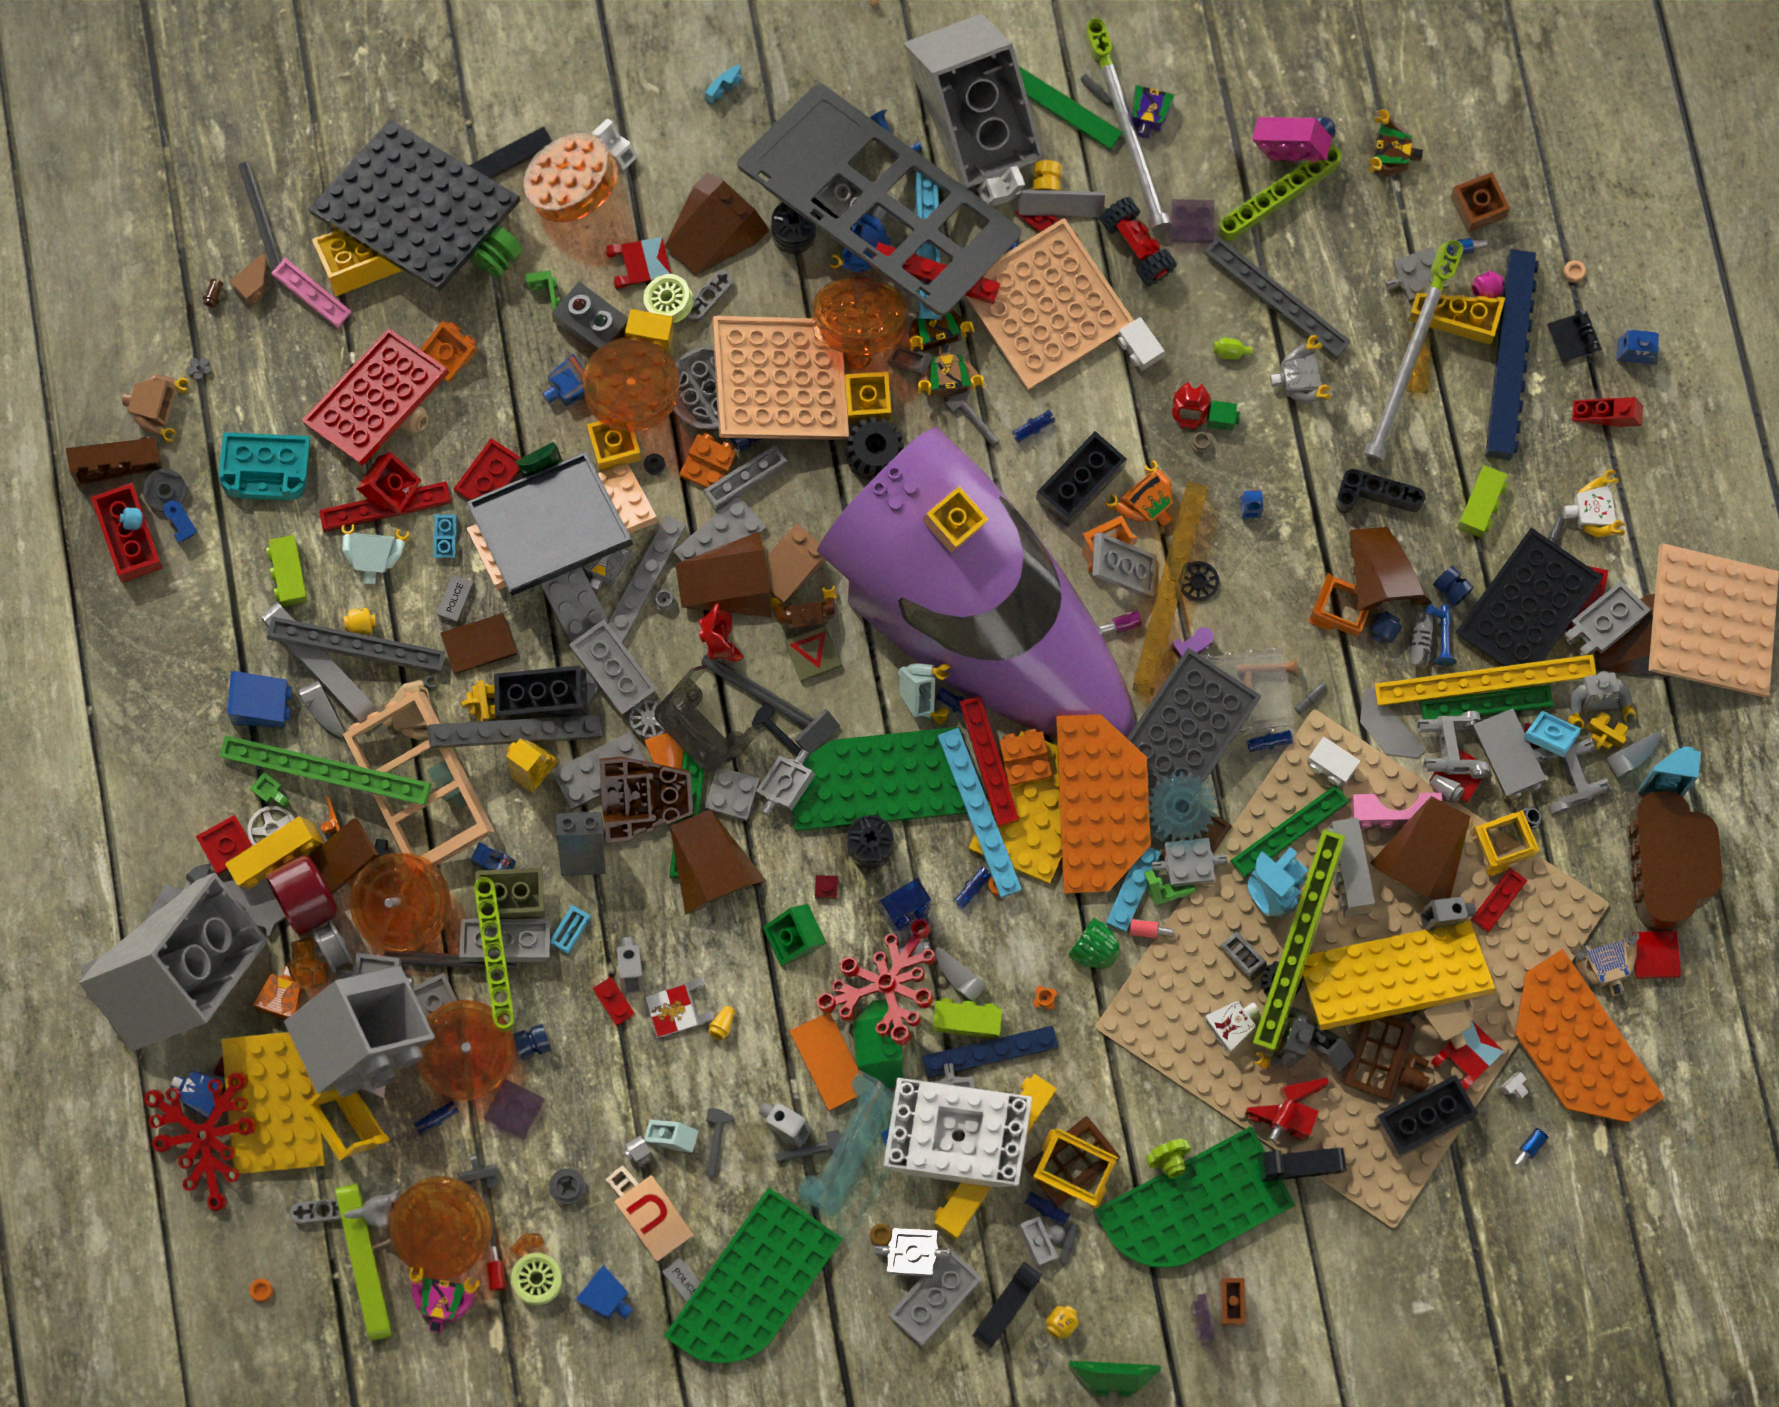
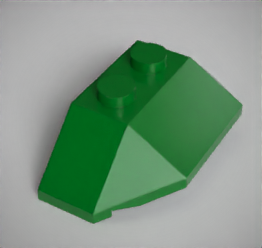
(876, 1054)
(1113, 1377)

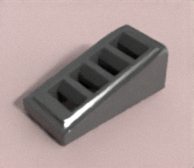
(1257, 969)

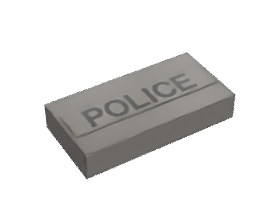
(455, 598)
(682, 1279)

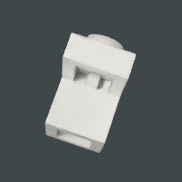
(618, 146)
(1002, 189)

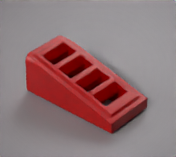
(1303, 1090)

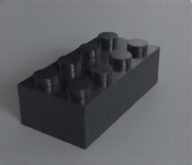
(1081, 479)
(541, 693)
(1426, 1117)

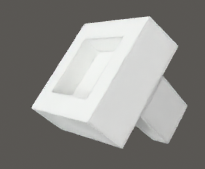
(1514, 1085)

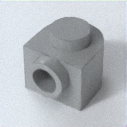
(638, 1152)

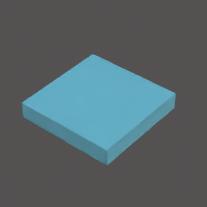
(1552, 733)

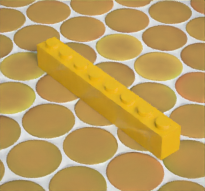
(968, 1197)

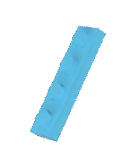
(1132, 891)

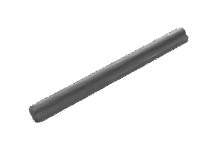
(260, 214)
(757, 691)
(439, 959)

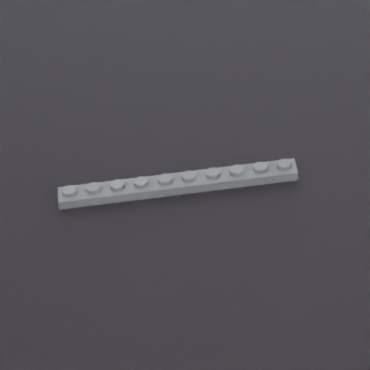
(641, 586)

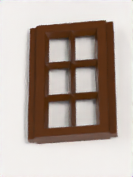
(1396, 1064)
(1086, 1176)

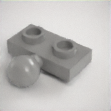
(1039, 1241)

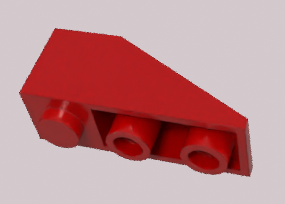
(1609, 411)
(1299, 1127)

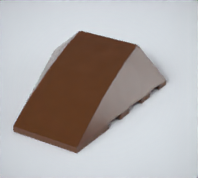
(1383, 570)
(727, 576)
(1427, 850)
(709, 861)

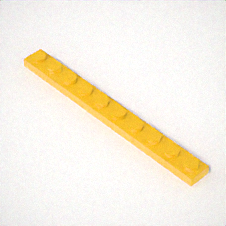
(1484, 680)

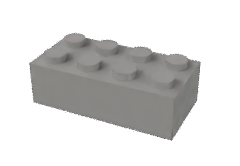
(1352, 872)

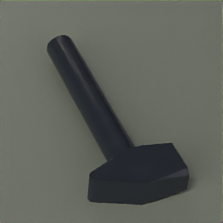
(763, 717)

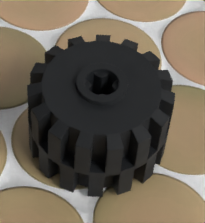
(872, 435)

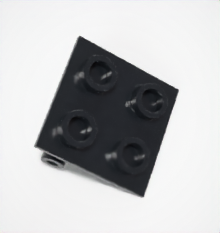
(1574, 336)

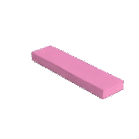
(311, 293)

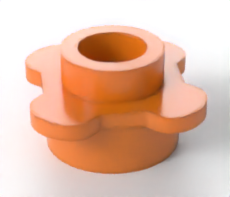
(1049, 993)

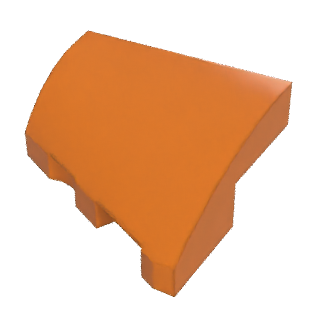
(665, 750)

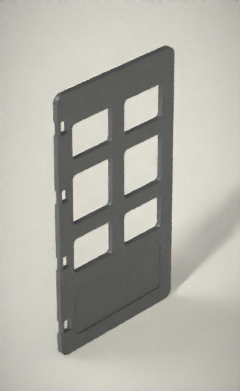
(818, 142)

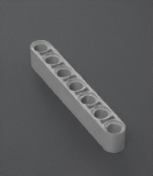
(327, 673)

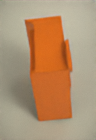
(1122, 533)
(1326, 620)

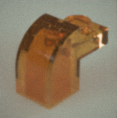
(305, 968)

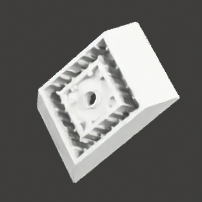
(929, 1115)

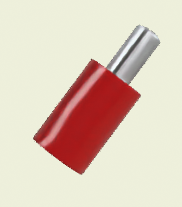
(1283, 1118)
(495, 1272)

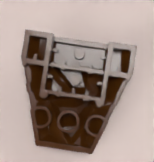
(641, 796)

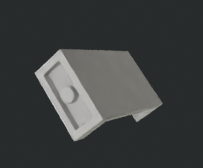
(1509, 754)

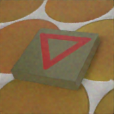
(813, 653)

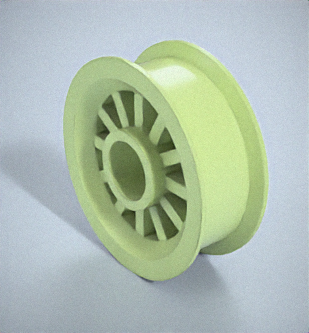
(665, 287)
(523, 1264)

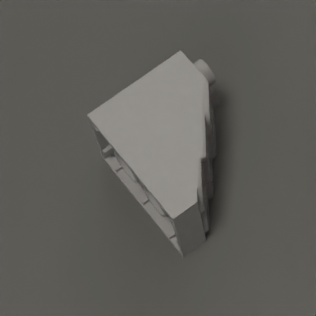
(975, 98)
(175, 965)

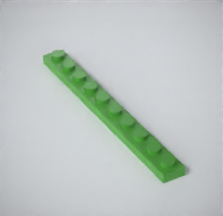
(325, 770)

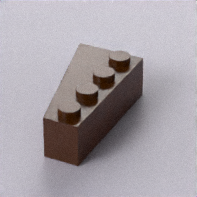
(113, 460)

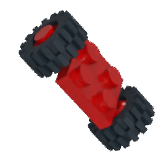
(1120, 218)

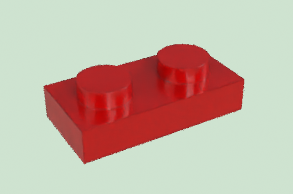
(613, 1001)

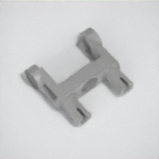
(1450, 761)
(1582, 791)

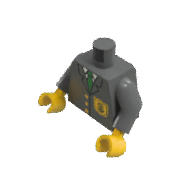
(1293, 1042)

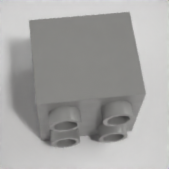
(360, 1031)

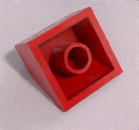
(389, 483)

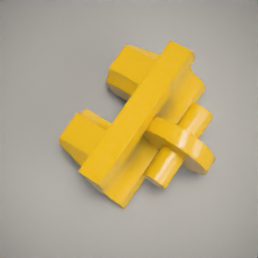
(477, 701)
(1604, 735)

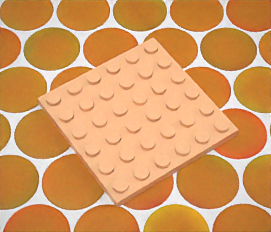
(1049, 305)
(777, 380)
(1713, 620)

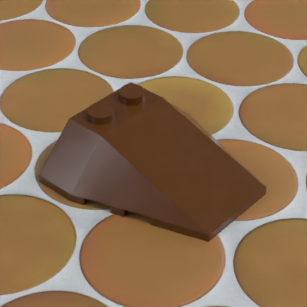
(714, 226)
(1632, 650)

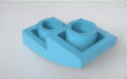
(726, 80)
(444, 536)

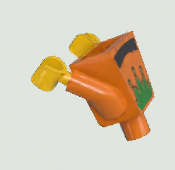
(1147, 498)

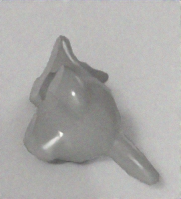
(376, 1210)

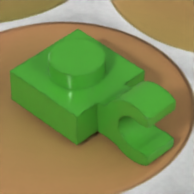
(268, 789)

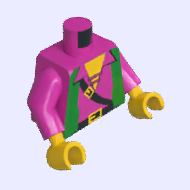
(441, 1299)

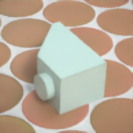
(671, 1135)

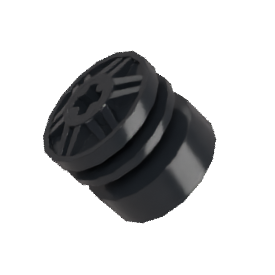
(794, 237)
(871, 854)

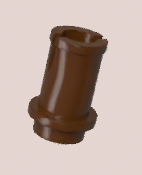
(212, 293)

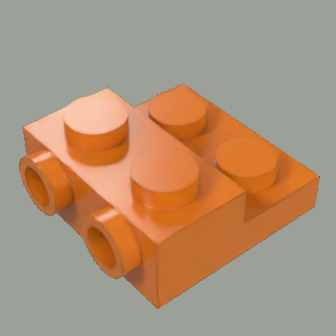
(450, 347)
(708, 461)
(1025, 757)

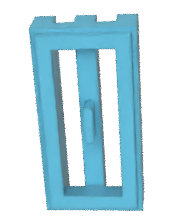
(560, 946)

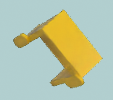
(1502, 864)

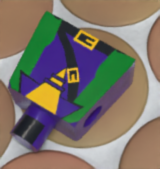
(1150, 109)

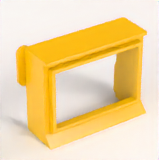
(358, 1116)
(1047, 1147)

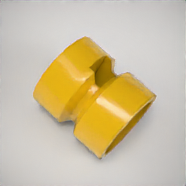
(1047, 175)

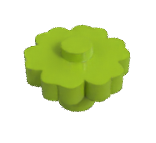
(1169, 1157)

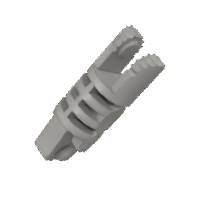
(1422, 640)

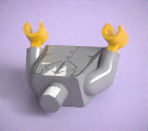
(1301, 374)
(1599, 694)

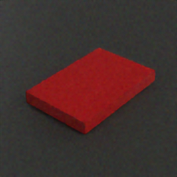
(489, 471)

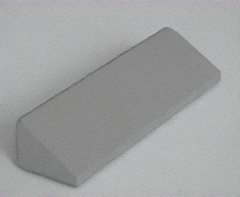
(1061, 203)
(745, 477)

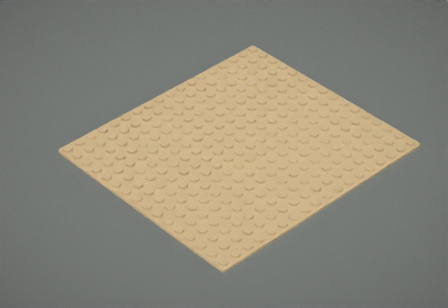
(1190, 975)

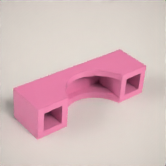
(1372, 812)

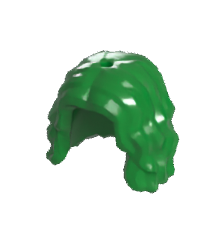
(1096, 946)

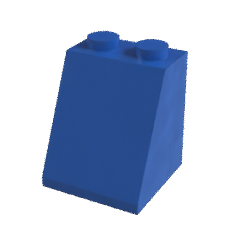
(258, 700)

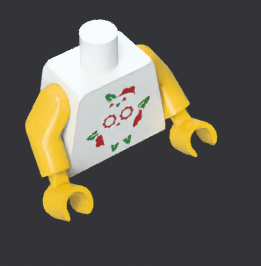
(1595, 508)

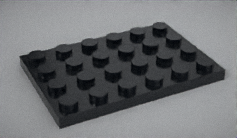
(1529, 602)

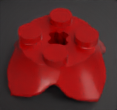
(715, 632)

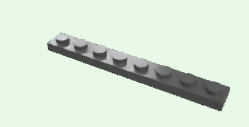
(1276, 297)
(356, 645)
(512, 730)

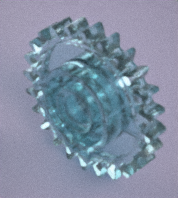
(1185, 790)

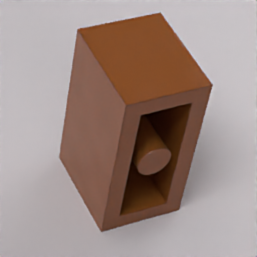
(1232, 1302)

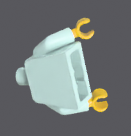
(372, 552)
(918, 689)

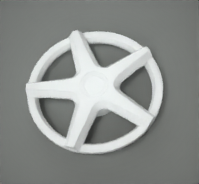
(270, 825)

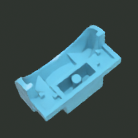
(1278, 884)

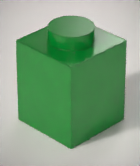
(1223, 415)

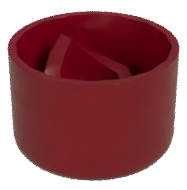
(302, 894)

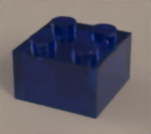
(905, 905)

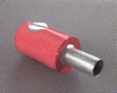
(1148, 929)

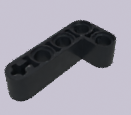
(1381, 495)
(1279, 1166)
(1007, 1305)

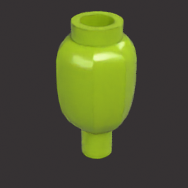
(1231, 349)

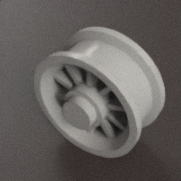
(331, 946)

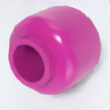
(1488, 285)

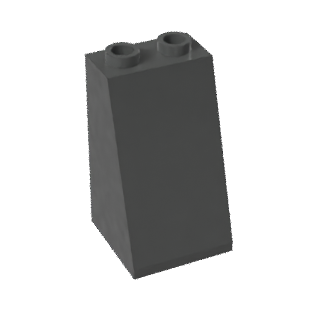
(581, 843)

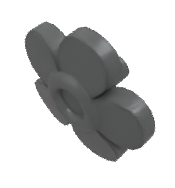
(198, 368)

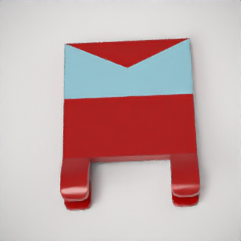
(642, 260)
(1472, 1057)

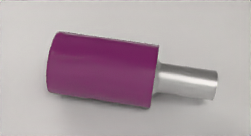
(1123, 623)

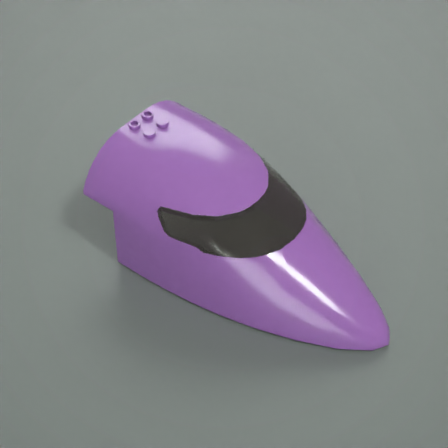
(989, 608)

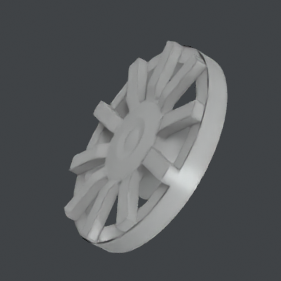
(647, 719)

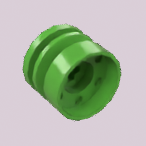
(495, 251)

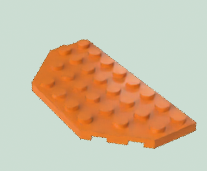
(1100, 803)
(1580, 1045)

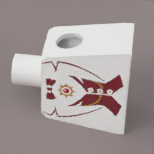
(1232, 1024)

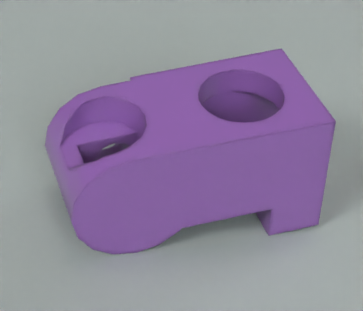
(1198, 643)

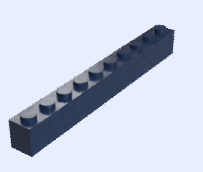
(1511, 354)

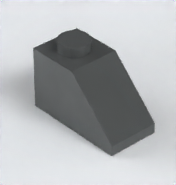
(1330, 1048)

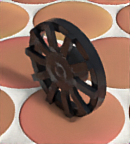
(1199, 580)

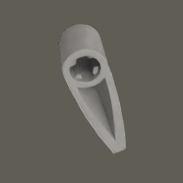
(320, 707)
(1633, 755)
(959, 976)

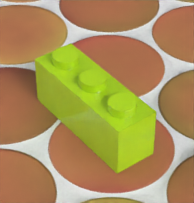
(1483, 501)
(287, 571)
(967, 1018)

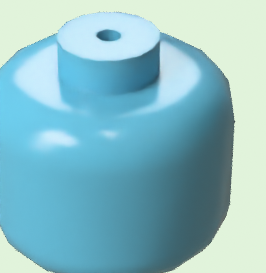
(131, 518)

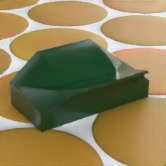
(539, 460)

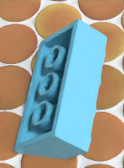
(1674, 773)

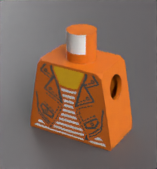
(279, 996)

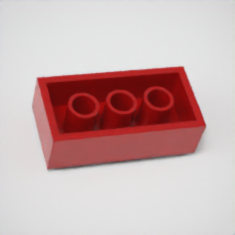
(130, 550)

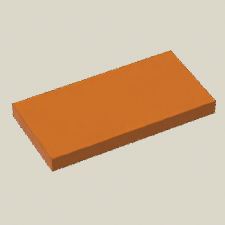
(827, 1059)

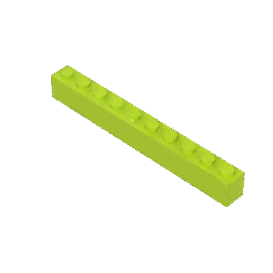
(1299, 940)

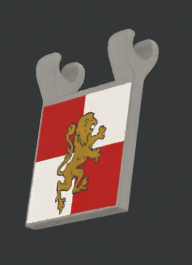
(674, 1009)

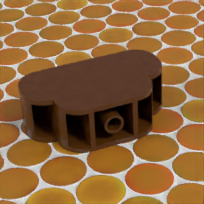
(1672, 859)

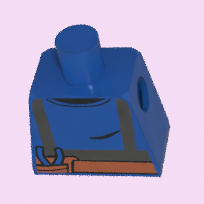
(566, 382)

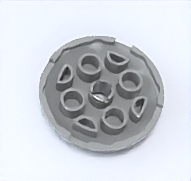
(695, 374)

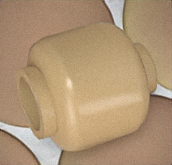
(416, 421)

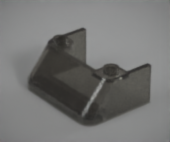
(694, 732)

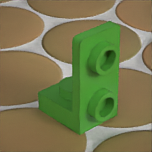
(540, 280)
(1163, 893)

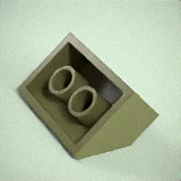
(517, 892)

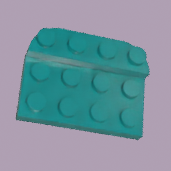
(264, 465)

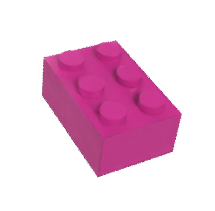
(1292, 138)

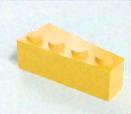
(1463, 315)
(529, 763)
(275, 850)

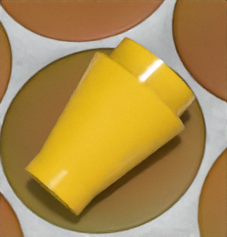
(721, 1025)

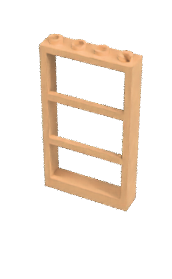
(459, 842)

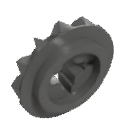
(564, 1176)

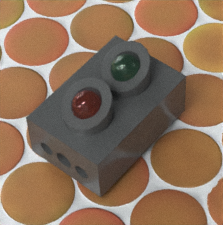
(589, 318)

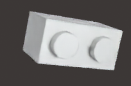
(1140, 344)
(1332, 762)

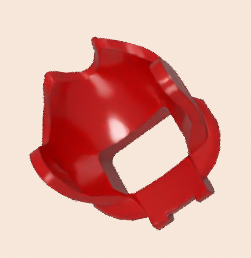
(1191, 399)

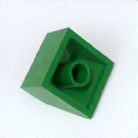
(794, 934)

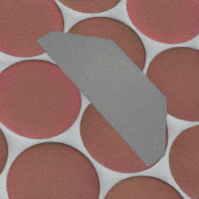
(1387, 728)

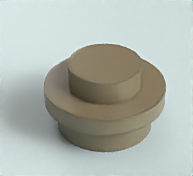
(1201, 442)

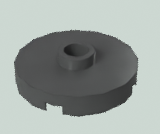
(160, 479)

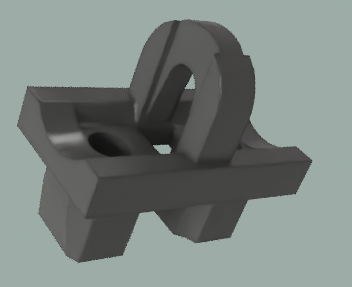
(488, 1173)

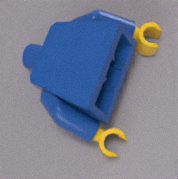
(871, 231)

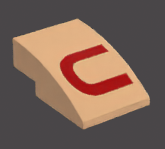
(653, 1218)

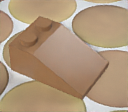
(792, 563)

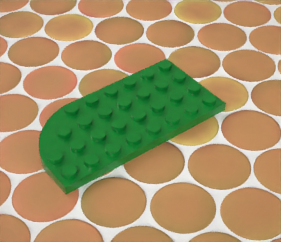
(878, 776)
(1189, 1215)
(754, 1283)

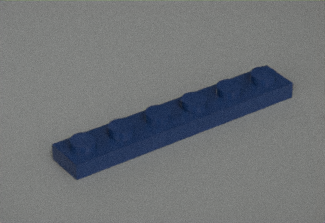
(991, 1051)

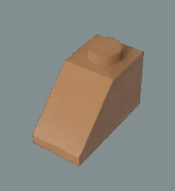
(251, 281)

